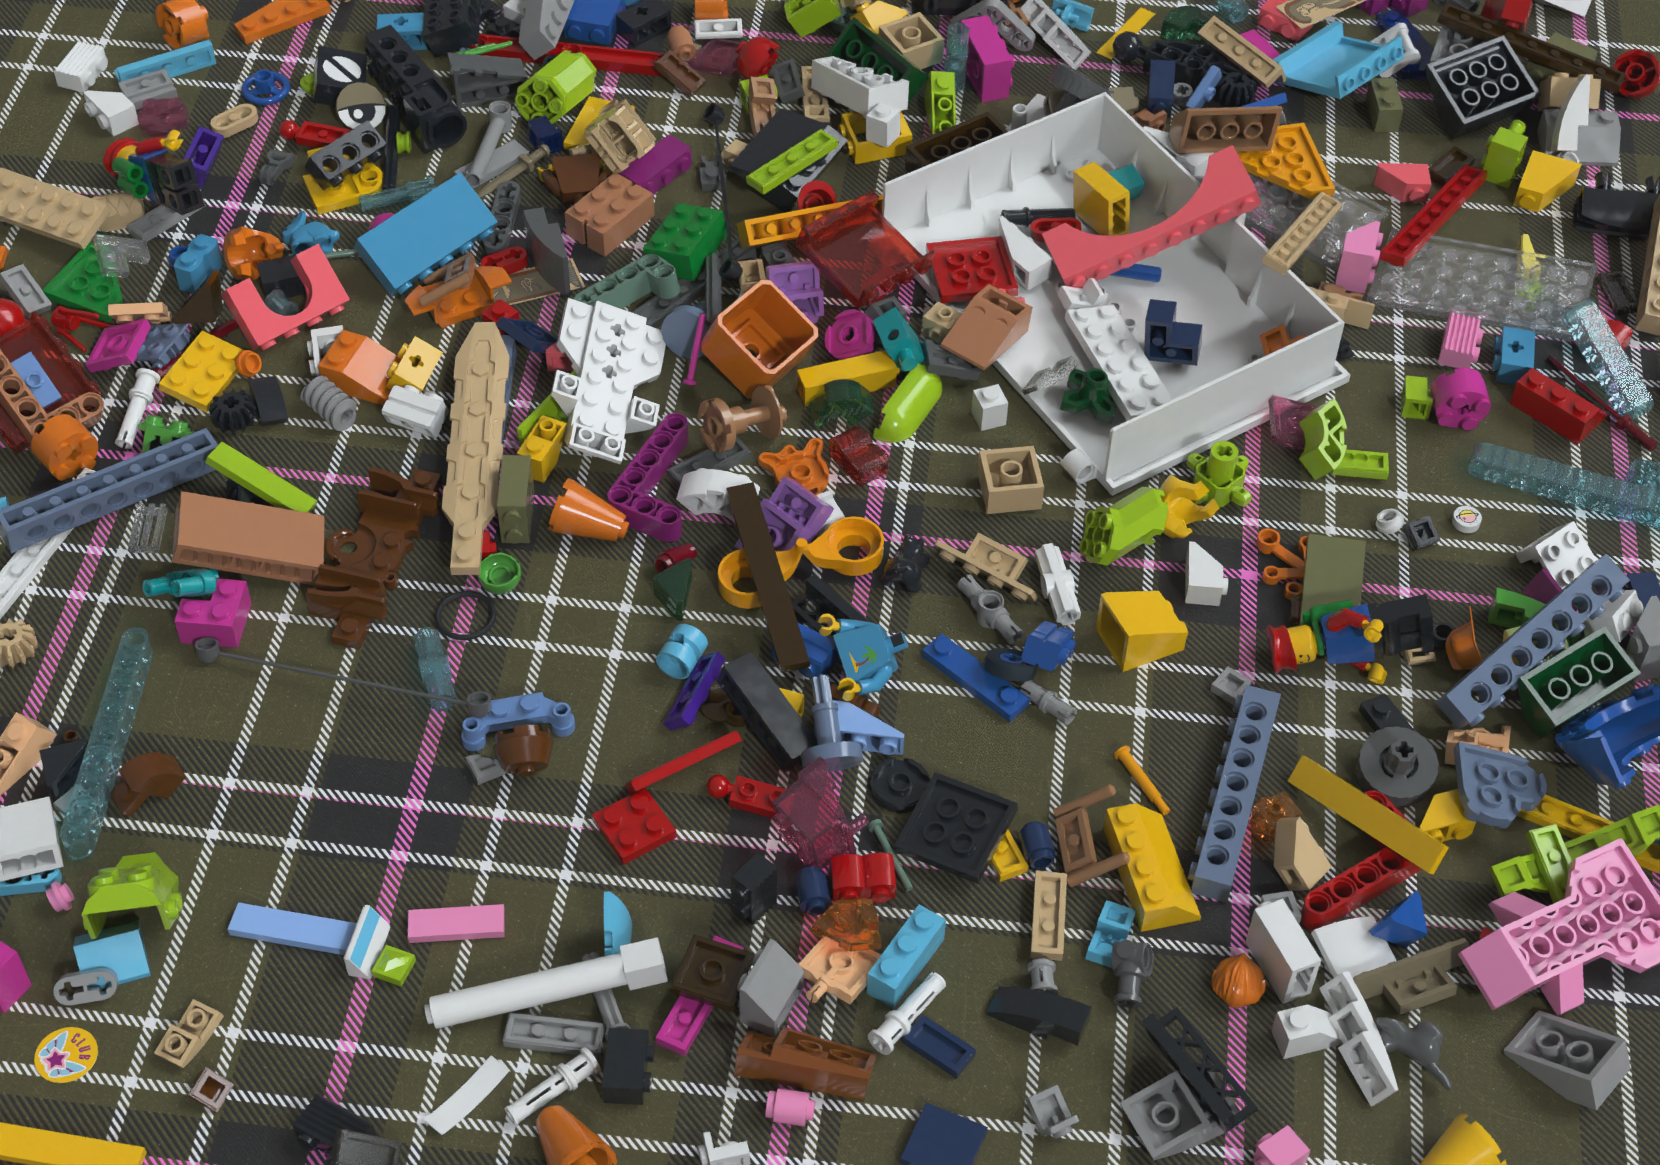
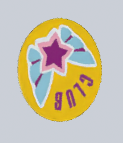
(66, 1055)

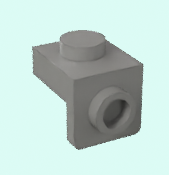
(1051, 1112)

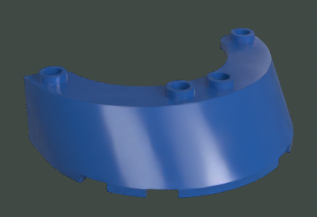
(1613, 734)

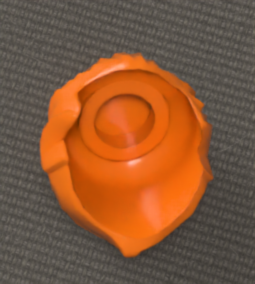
(1238, 981)

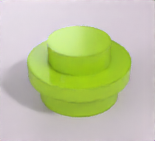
(307, 83)

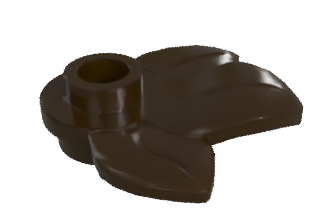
(722, 709)

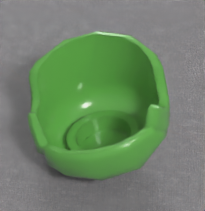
(499, 573)

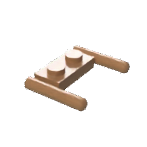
(456, 274)
(1077, 840)

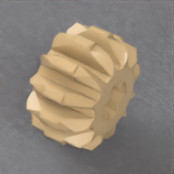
(16, 643)

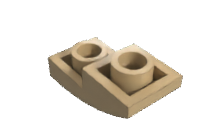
(190, 1035)

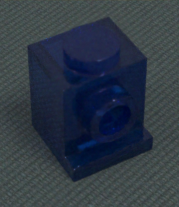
(543, 132)

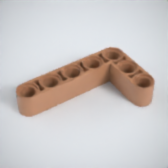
(26, 401)

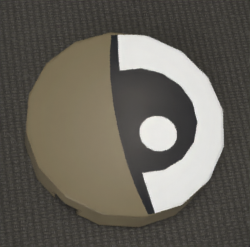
(358, 104)

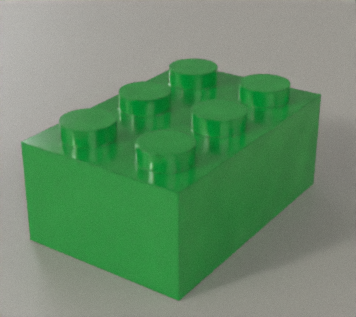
(687, 238)

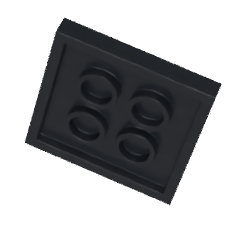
(956, 827)

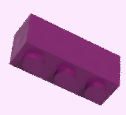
(659, 165)

